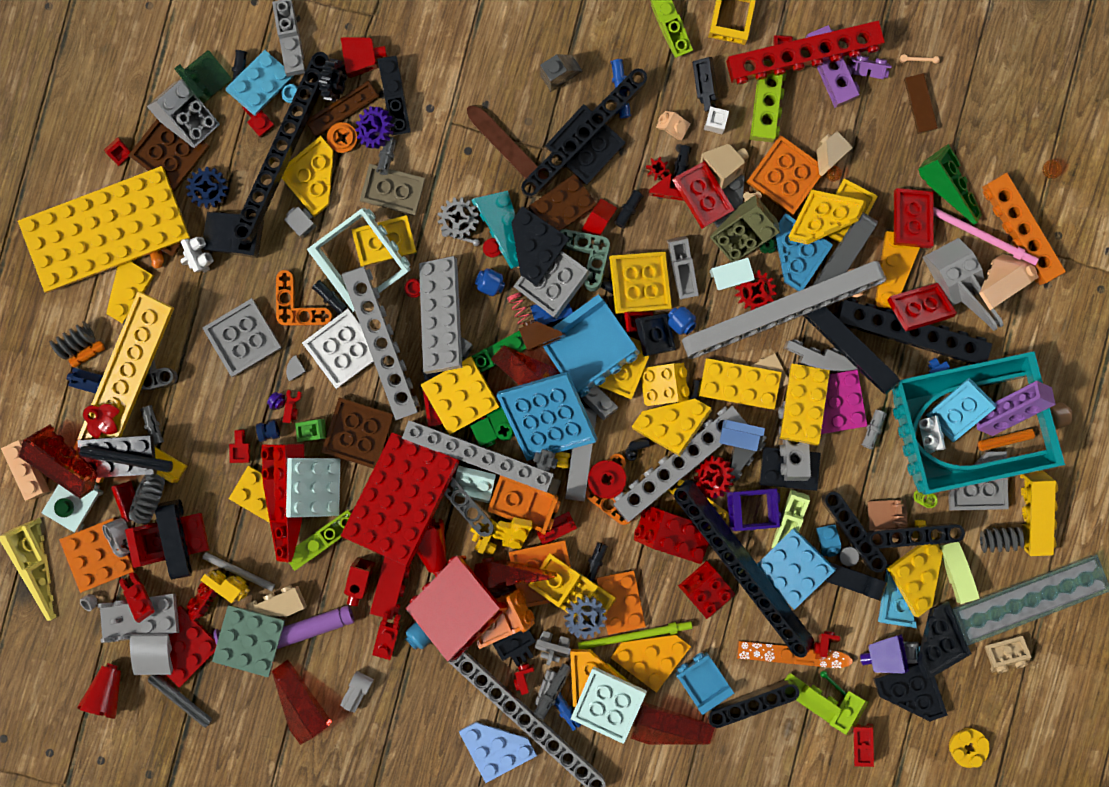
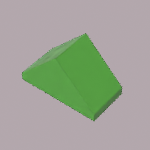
(311, 430)

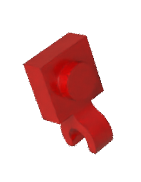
(260, 123)
(290, 410)
(239, 451)

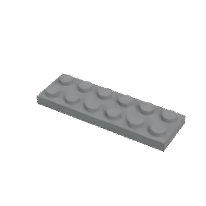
(440, 315)

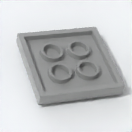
(557, 286)
(242, 337)

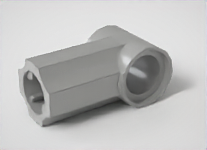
(358, 687)

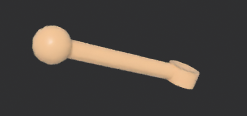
(904, 58)

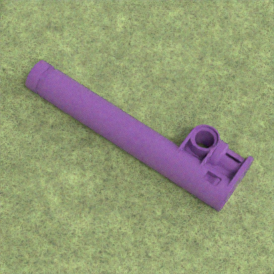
(312, 626)

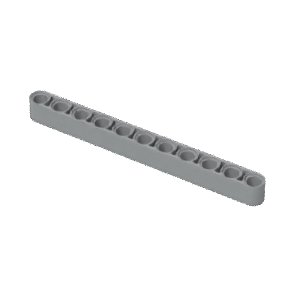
(784, 309)
(528, 727)

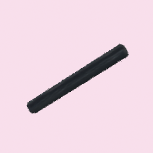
(125, 458)

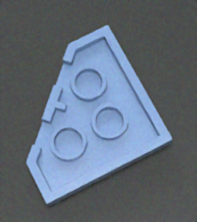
(495, 749)

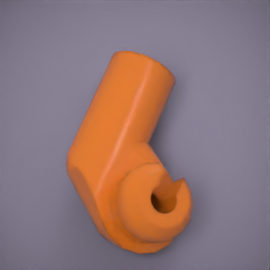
(157, 259)

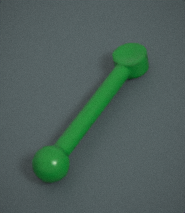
(824, 674)

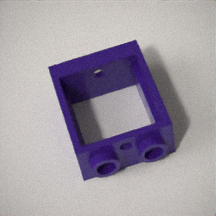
(735, 511)

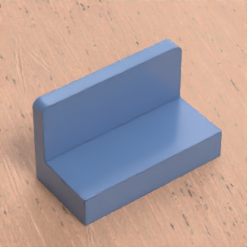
(741, 435)

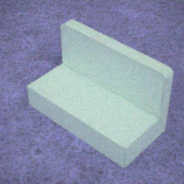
(732, 274)

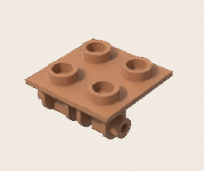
(887, 515)

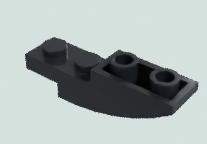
(394, 94)

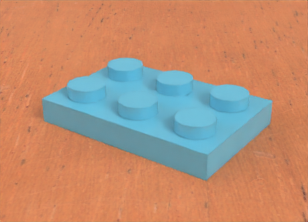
(259, 83)
(962, 409)

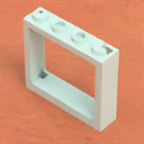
(330, 271)

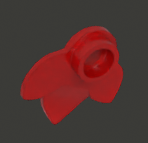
(103, 421)

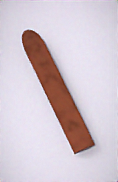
(503, 143)

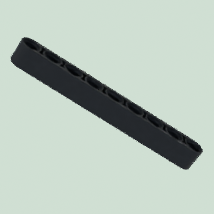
(587, 124)

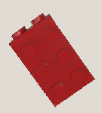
(670, 534)

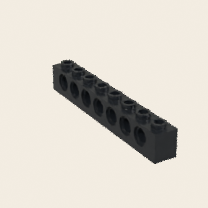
(980, 346)

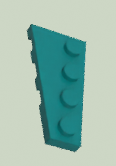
(498, 214)

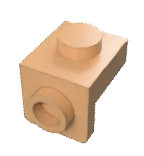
(673, 124)

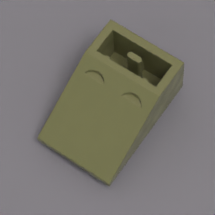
(745, 229)

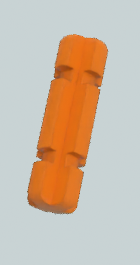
(86, 354)

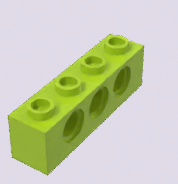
(759, 130)

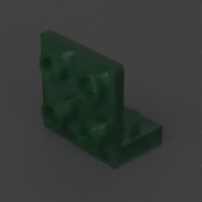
(204, 76)

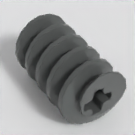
(74, 342)
(1001, 538)

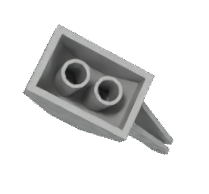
(960, 278)

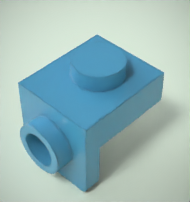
(829, 540)

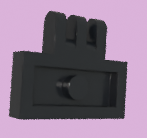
(515, 646)

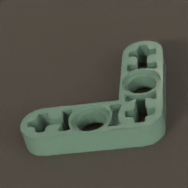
(595, 254)

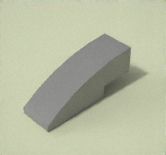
(682, 267)

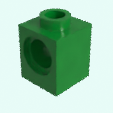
(484, 433)

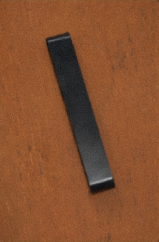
(853, 349)

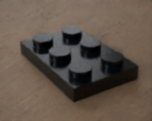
(771, 470)

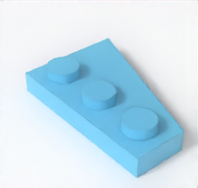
(894, 607)

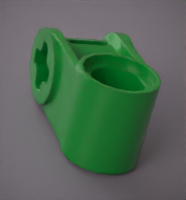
(499, 420)

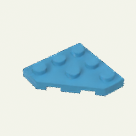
(798, 259)

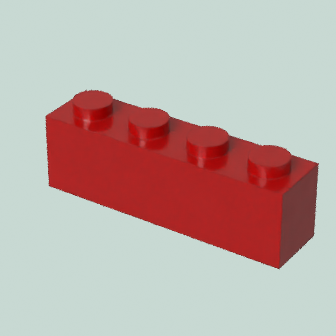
(389, 588)

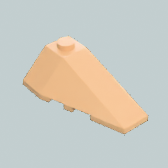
(1005, 279)

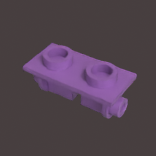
(877, 67)

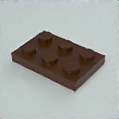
(563, 203)

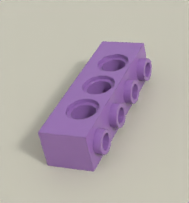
(837, 94)
(1017, 408)

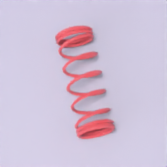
(514, 296)

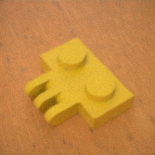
(513, 533)

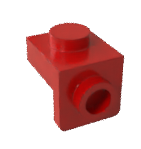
(821, 646)
(521, 683)

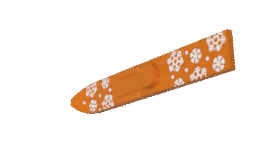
(783, 654)

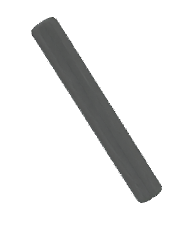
(180, 700)

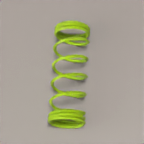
(924, 503)

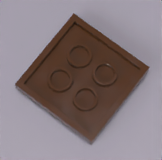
(168, 150)
(357, 433)

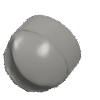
(88, 602)

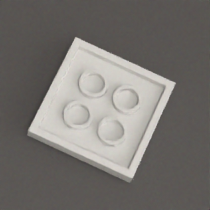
(340, 348)

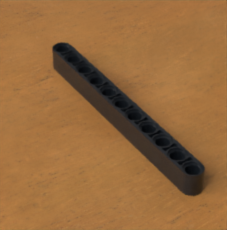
(276, 155)
(744, 568)

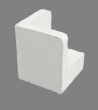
(716, 120)

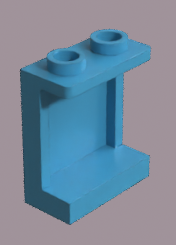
(704, 682)

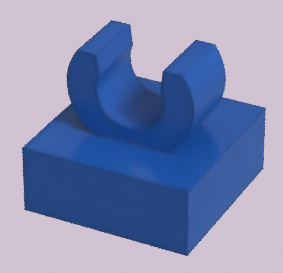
(935, 366)

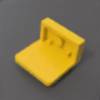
(664, 384)

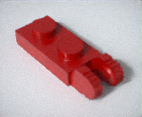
(137, 598)
(386, 637)

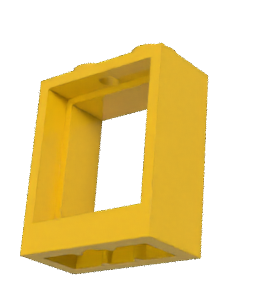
(727, 34)

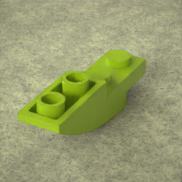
(671, 27)
(319, 541)

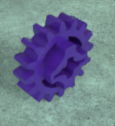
(376, 118)

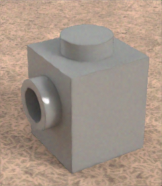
(300, 221)

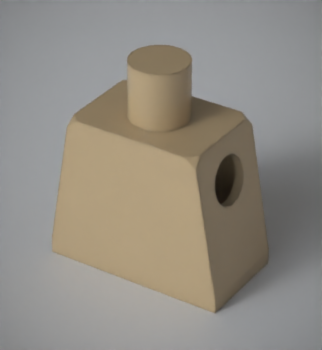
(725, 163)

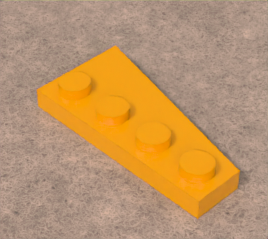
(896, 265)

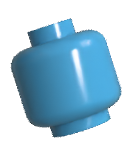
(417, 637)

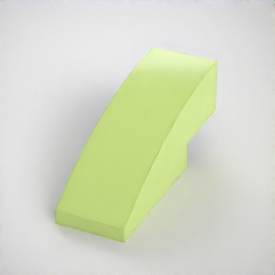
(792, 515)
(959, 573)

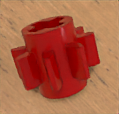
(662, 168)

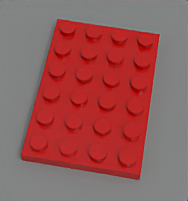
(400, 499)

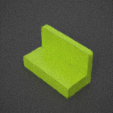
(851, 711)

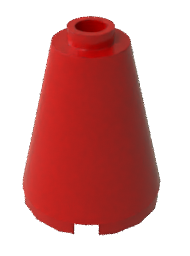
(432, 547)
(102, 693)

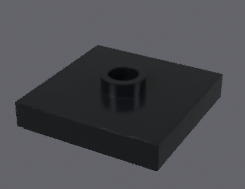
(655, 334)

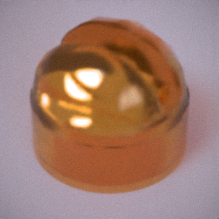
(830, 174)

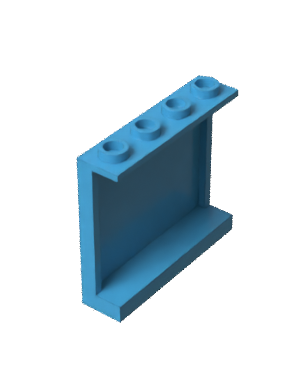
(592, 345)

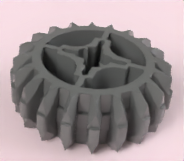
(146, 498)

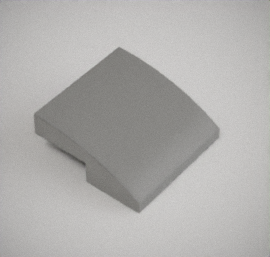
(151, 654)

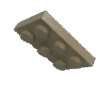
(392, 191)

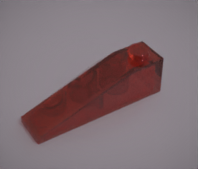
(522, 367)
(498, 571)
(665, 727)

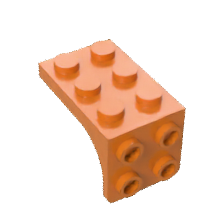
(524, 502)
(513, 620)

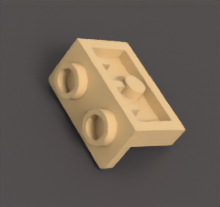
(1008, 654)

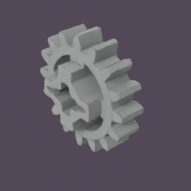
(450, 217)

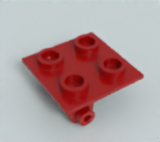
(198, 606)

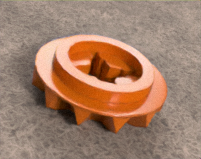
(344, 129)

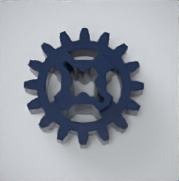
(203, 183)

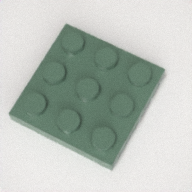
(248, 640)

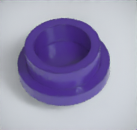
(276, 401)

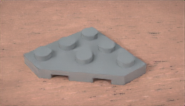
(984, 495)

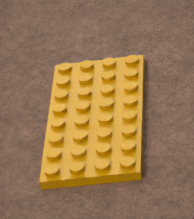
(103, 229)

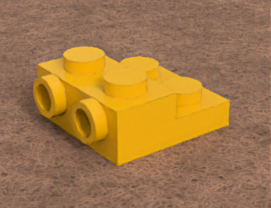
(231, 588)

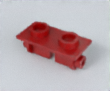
(562, 525)

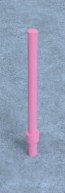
(1018, 253)

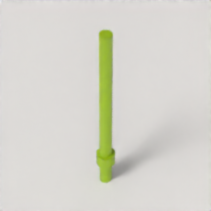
(672, 628)

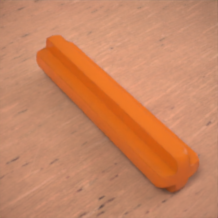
(1007, 439)

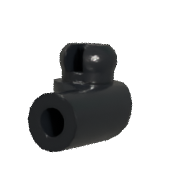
(634, 447)

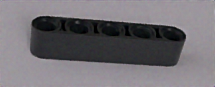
(845, 527)
(924, 535)
(747, 711)

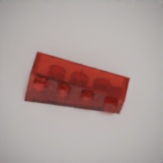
(59, 462)

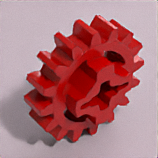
(766, 297)
(716, 478)

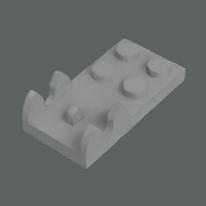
(119, 622)

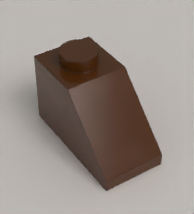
(538, 335)

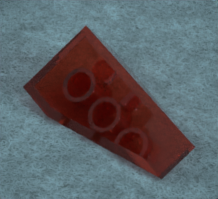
(301, 709)

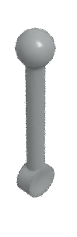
(476, 242)

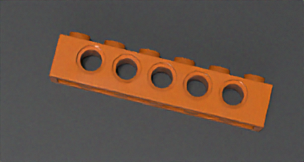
(1024, 218)

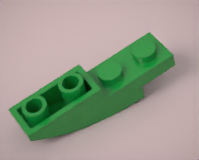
(483, 358)

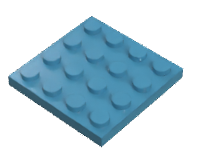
(547, 415)

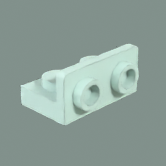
(476, 483)

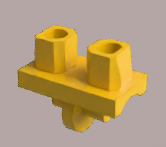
(483, 543)

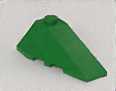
(944, 177)

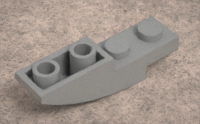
(289, 37)
(829, 360)

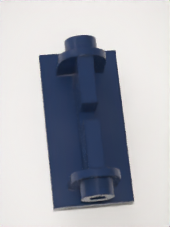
(84, 380)

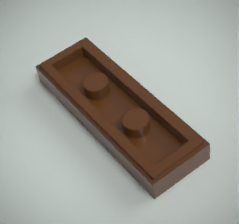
(920, 103)

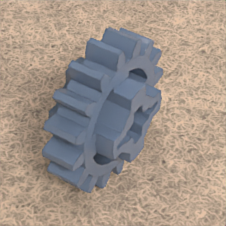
(591, 611)

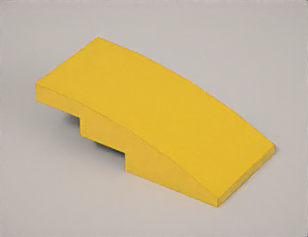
(568, 586)

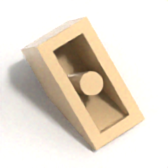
(831, 151)

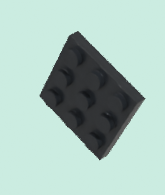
(595, 154)

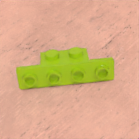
(813, 699)

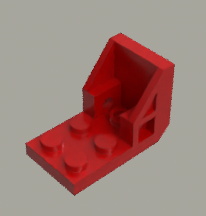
(146, 544)

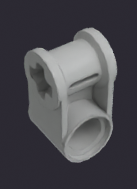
(116, 536)

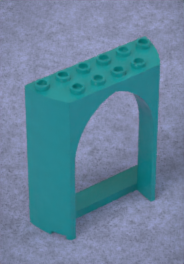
(916, 393)

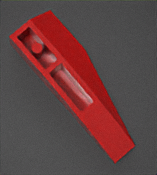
(274, 474)

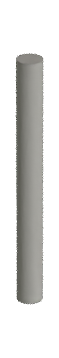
(238, 571)

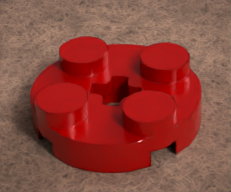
(617, 482)

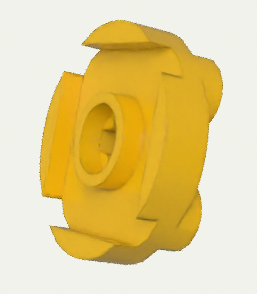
(965, 737)

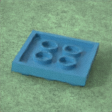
(795, 568)

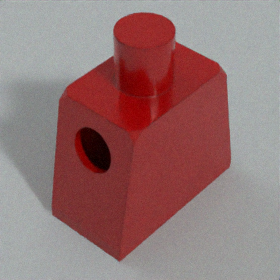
(360, 55)
(358, 580)

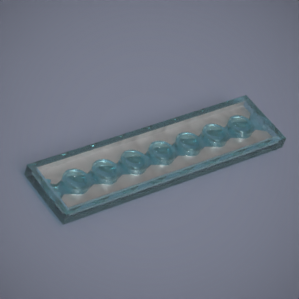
(1031, 599)

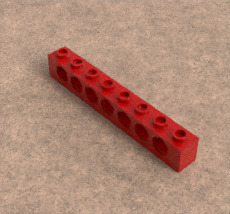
(869, 31)

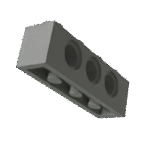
(793, 471)

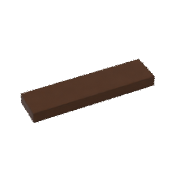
(342, 108)

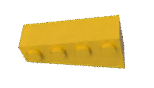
(1039, 513)

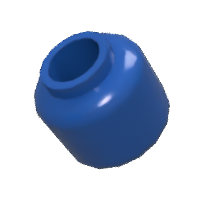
(489, 282)
(682, 320)

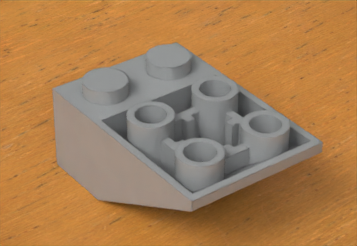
(183, 113)

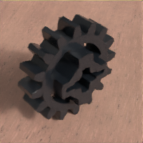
(332, 79)

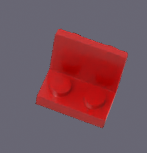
(706, 589)

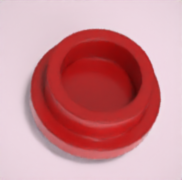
(491, 248)
(412, 288)

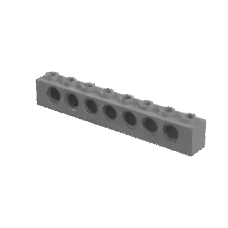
(399, 408)
(478, 456)
(630, 511)

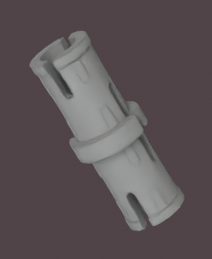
(874, 429)

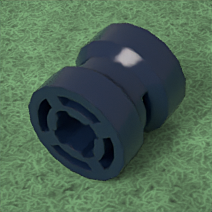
(267, 431)

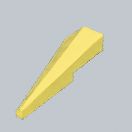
(27, 553)

